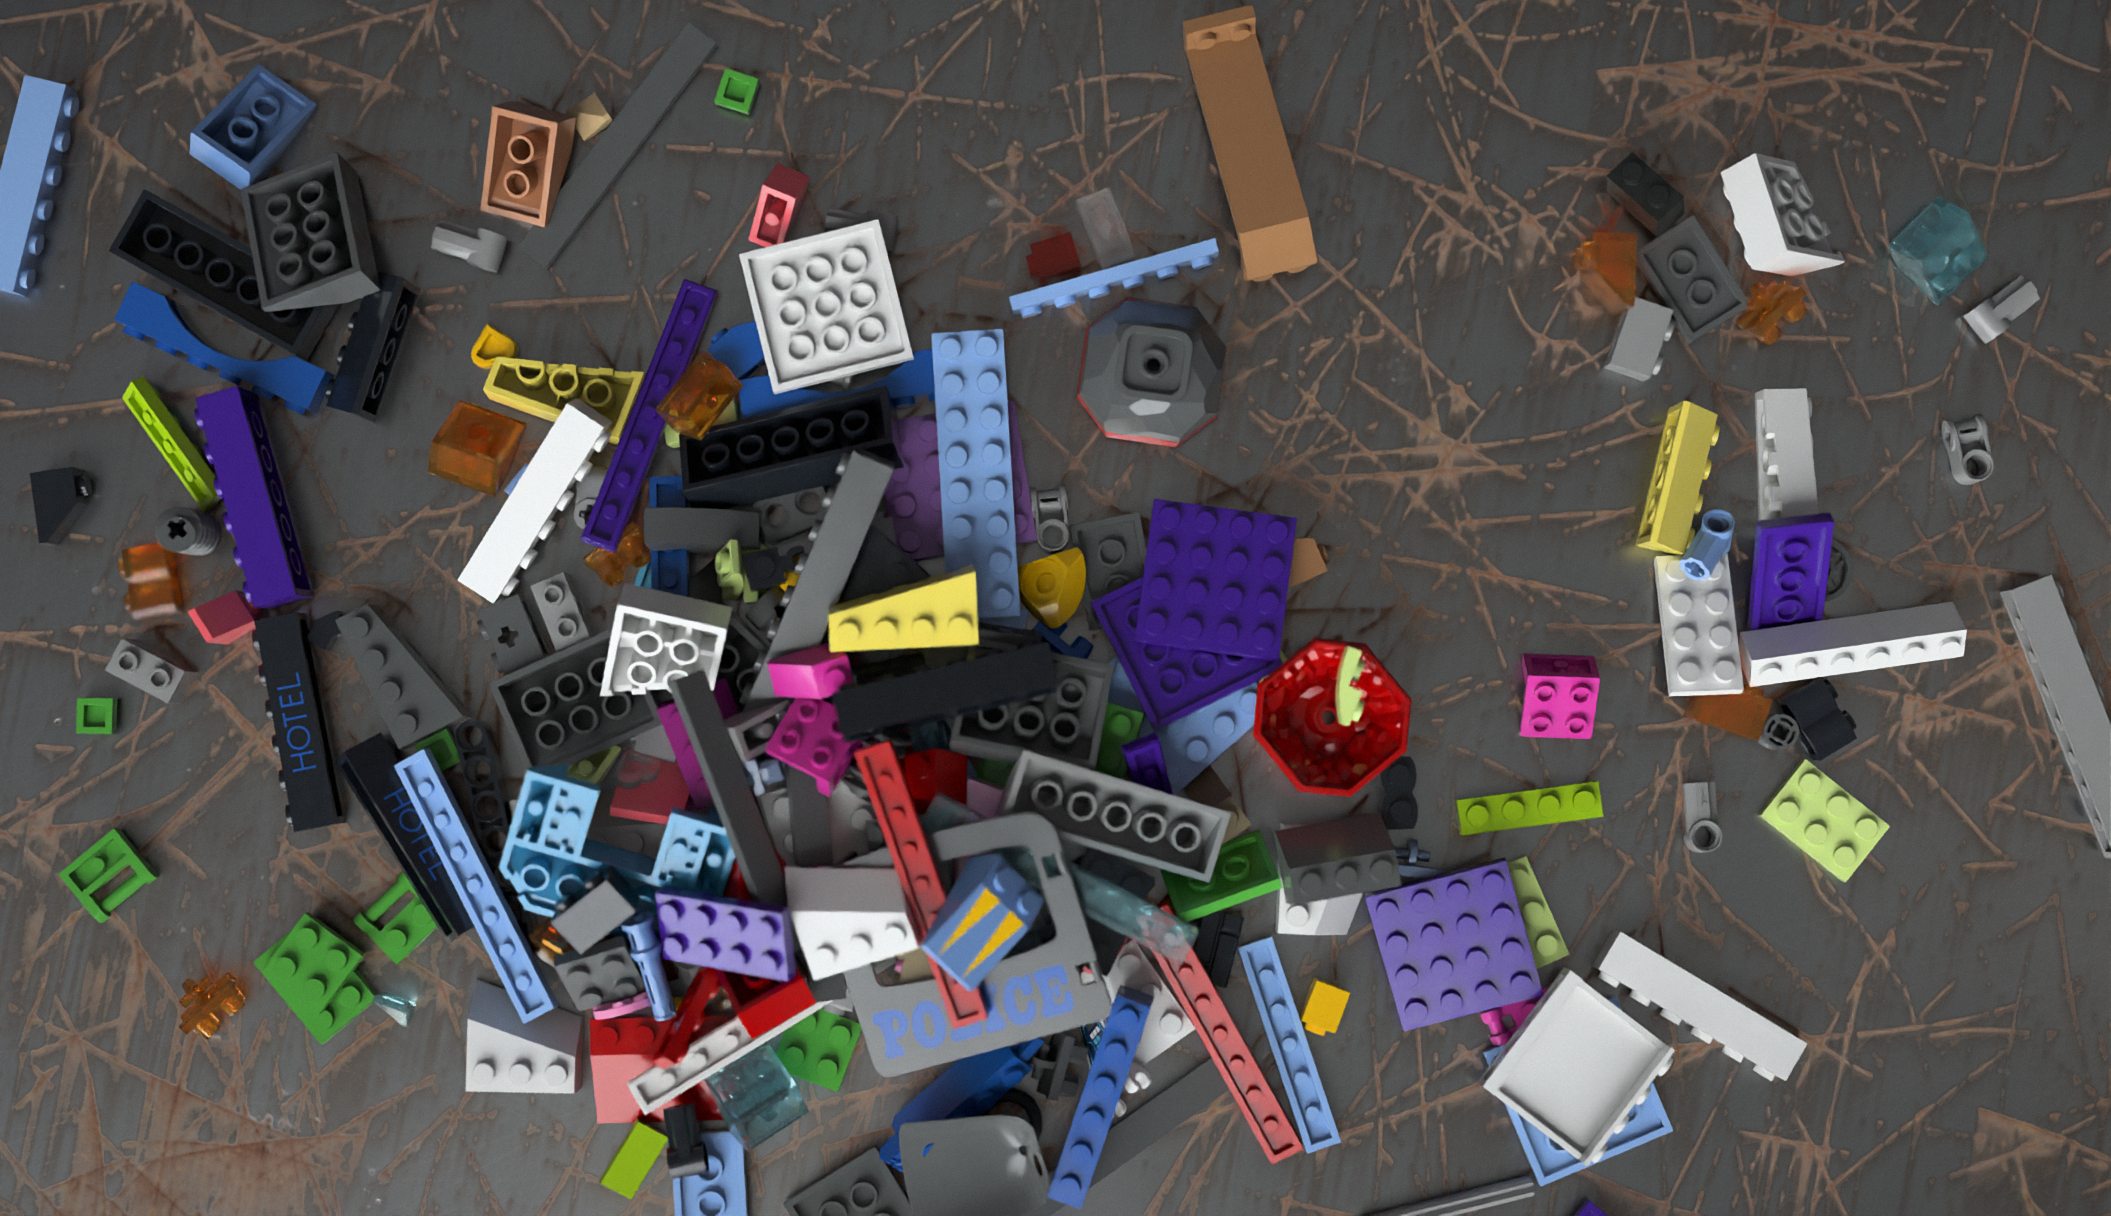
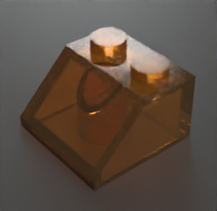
(1609, 269)
(476, 447)

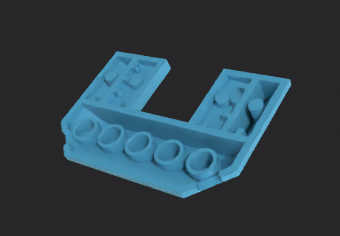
(552, 856)

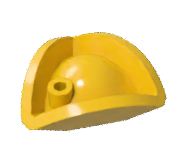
(1053, 586)

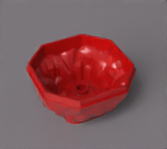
(1330, 756)

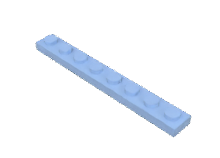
(476, 885)

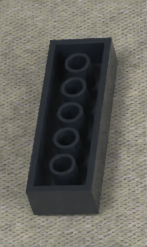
(213, 272)
(787, 449)

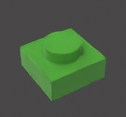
(737, 91)
(96, 716)
(443, 749)

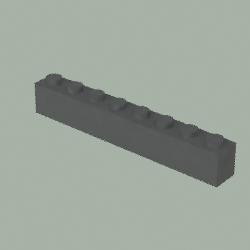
(824, 568)

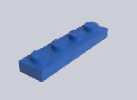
(669, 567)

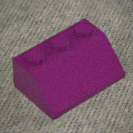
(682, 745)

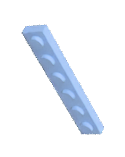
(1100, 282)
(1289, 1044)

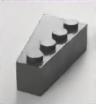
(399, 679)

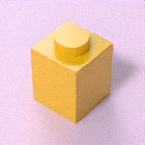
(1323, 1007)

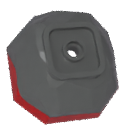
(1143, 404)

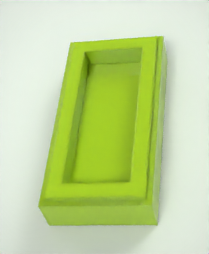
(633, 1159)

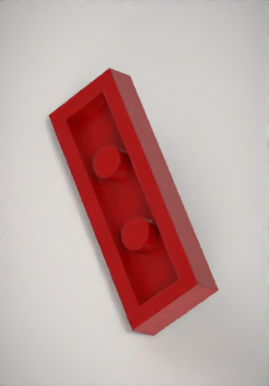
(687, 1018)

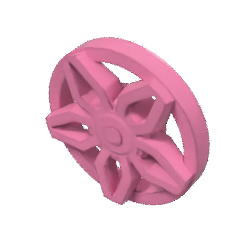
(622, 1006)

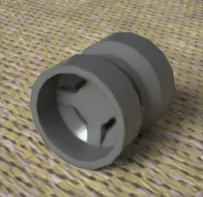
(1772, 732)

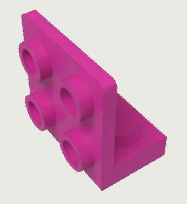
(1559, 696)
(812, 743)

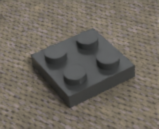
(600, 973)

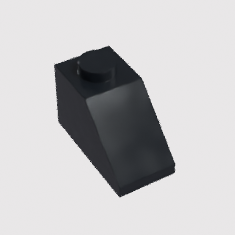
(59, 501)

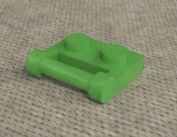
(101, 865)
(405, 930)

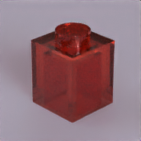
(1053, 258)

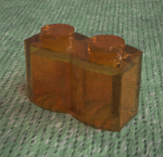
(151, 581)

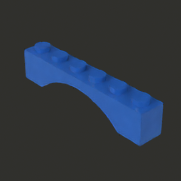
(160, 318)
(905, 384)
(1100, 1096)

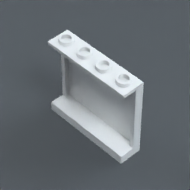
(1577, 1067)

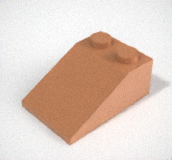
(526, 161)

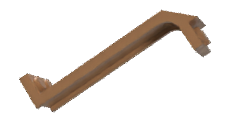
(1249, 143)

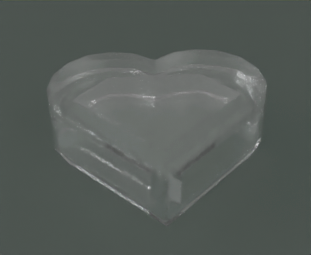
(635, 768)

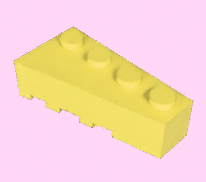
(909, 616)

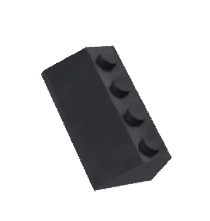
(372, 348)

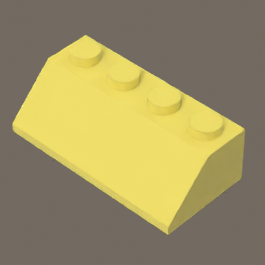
(1678, 478)

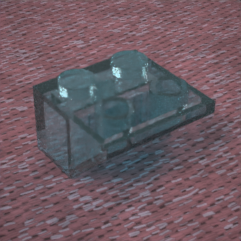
(1939, 249)
(756, 1096)

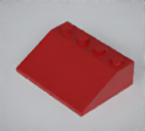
(624, 1049)

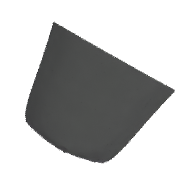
(972, 1167)

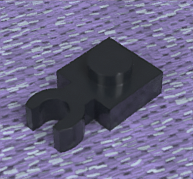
(767, 568)

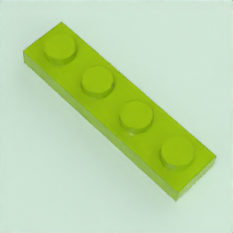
(172, 442)
(1529, 808)

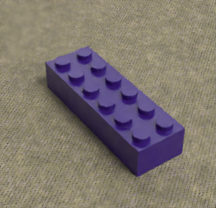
(253, 498)

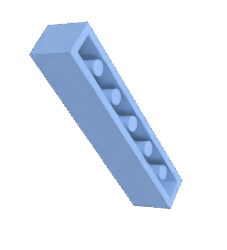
(29, 176)

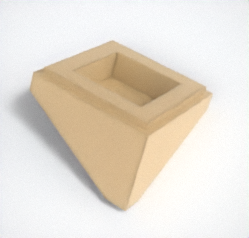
(590, 116)

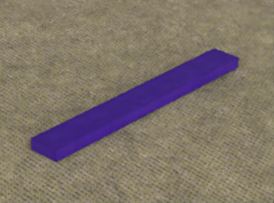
(644, 423)

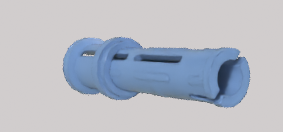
(646, 951)

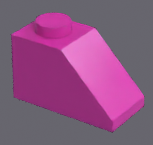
(809, 673)

